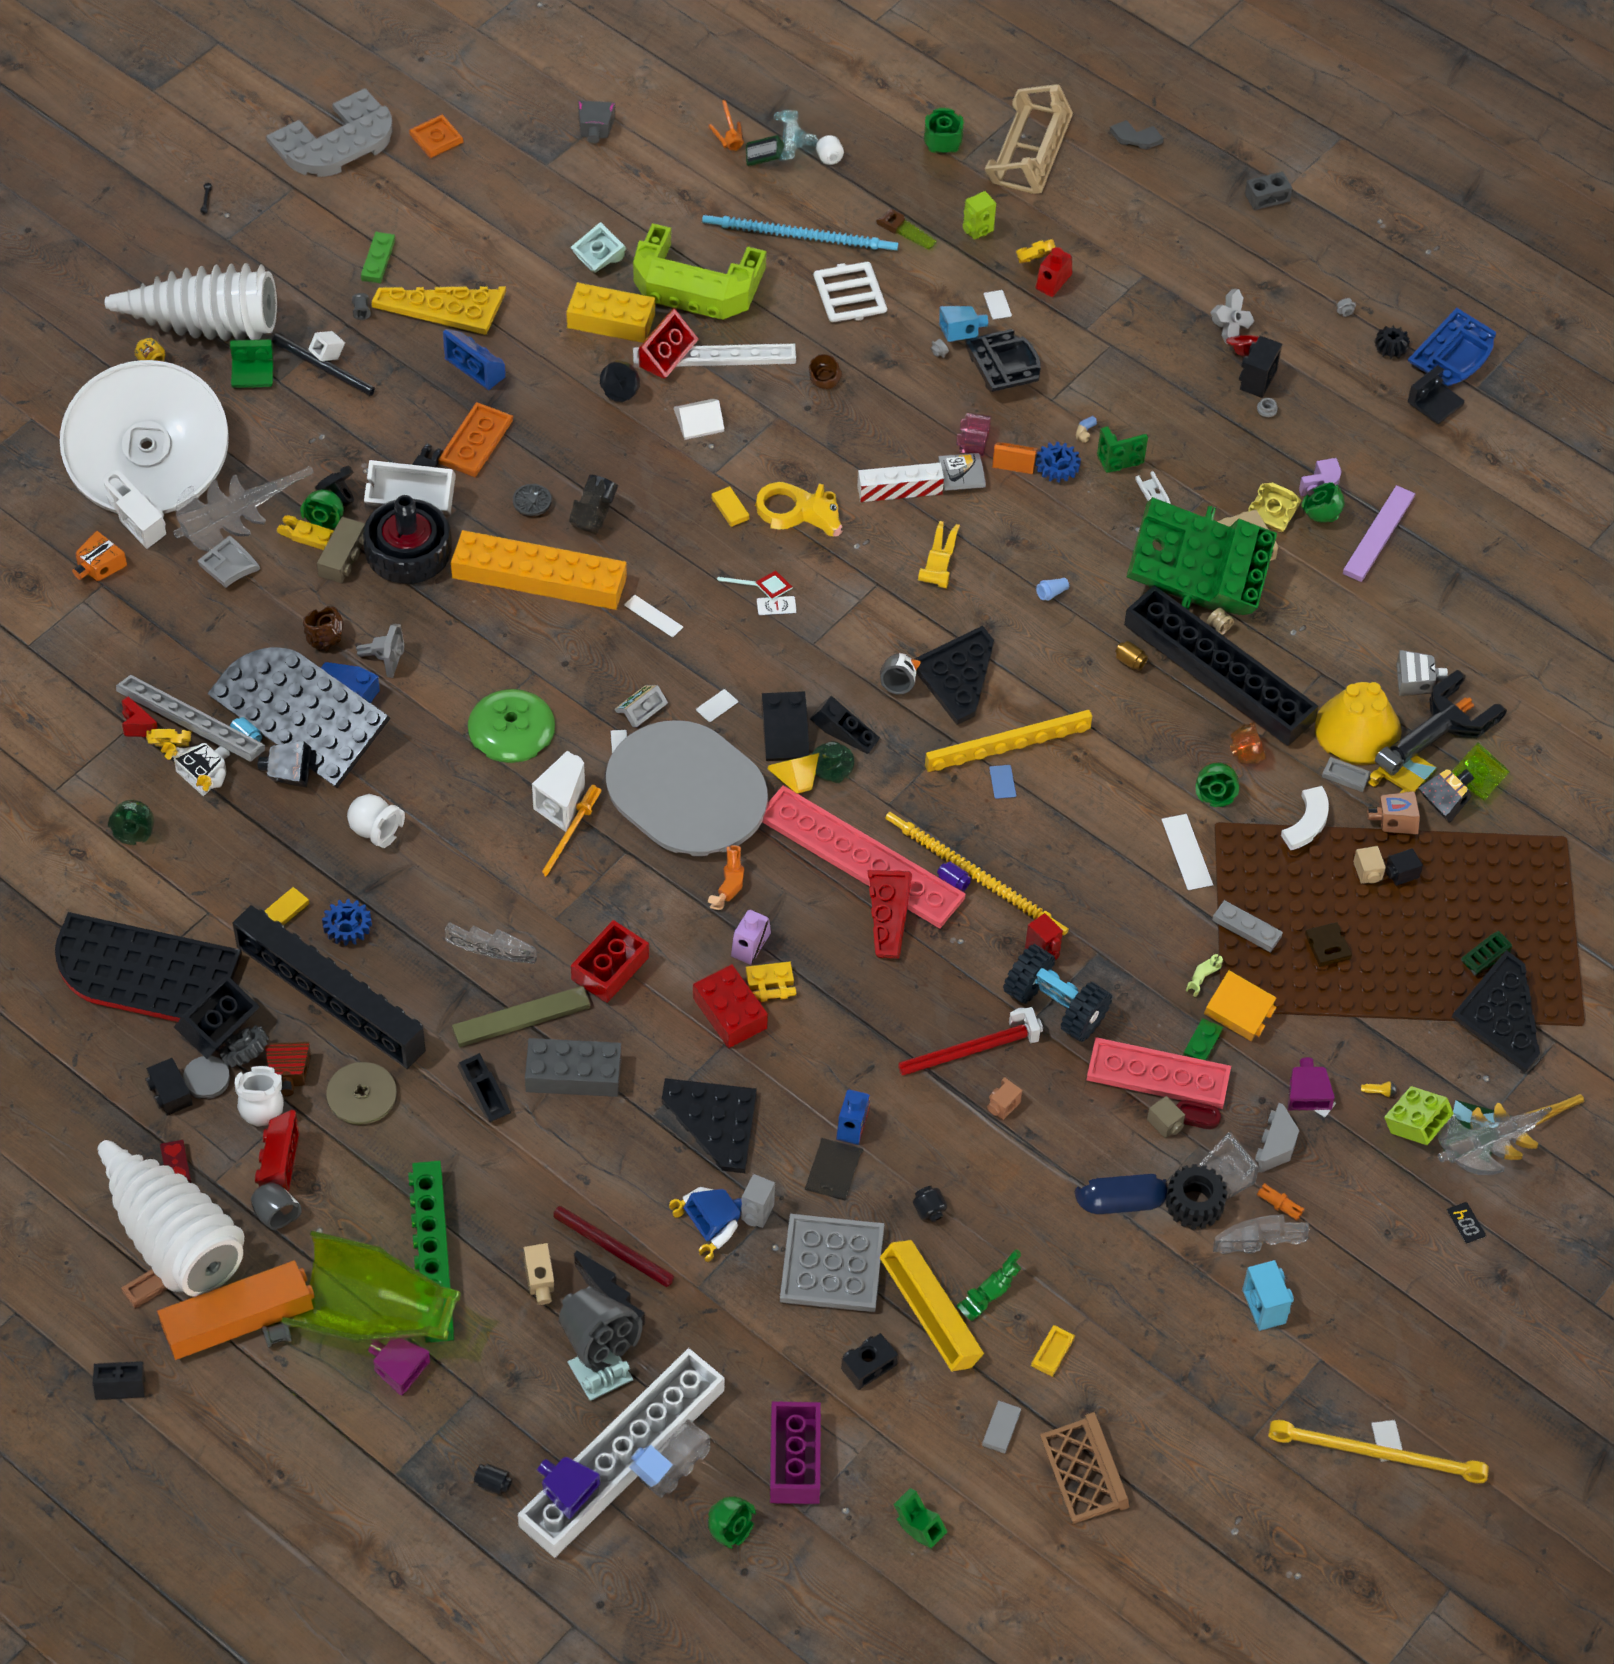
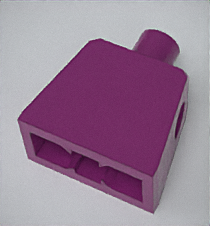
(1310, 1087)
(399, 1362)

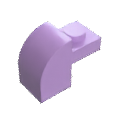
(1325, 472)

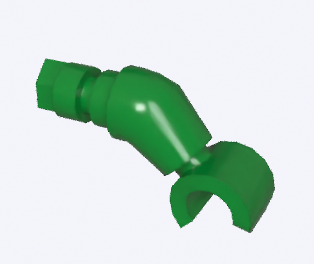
(991, 1288)

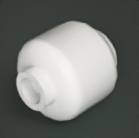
(829, 150)

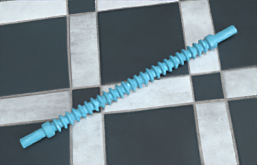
(873, 243)

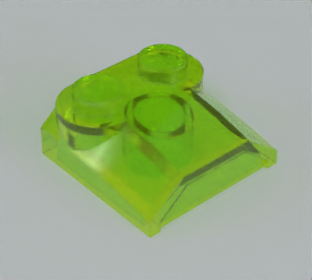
(1484, 768)

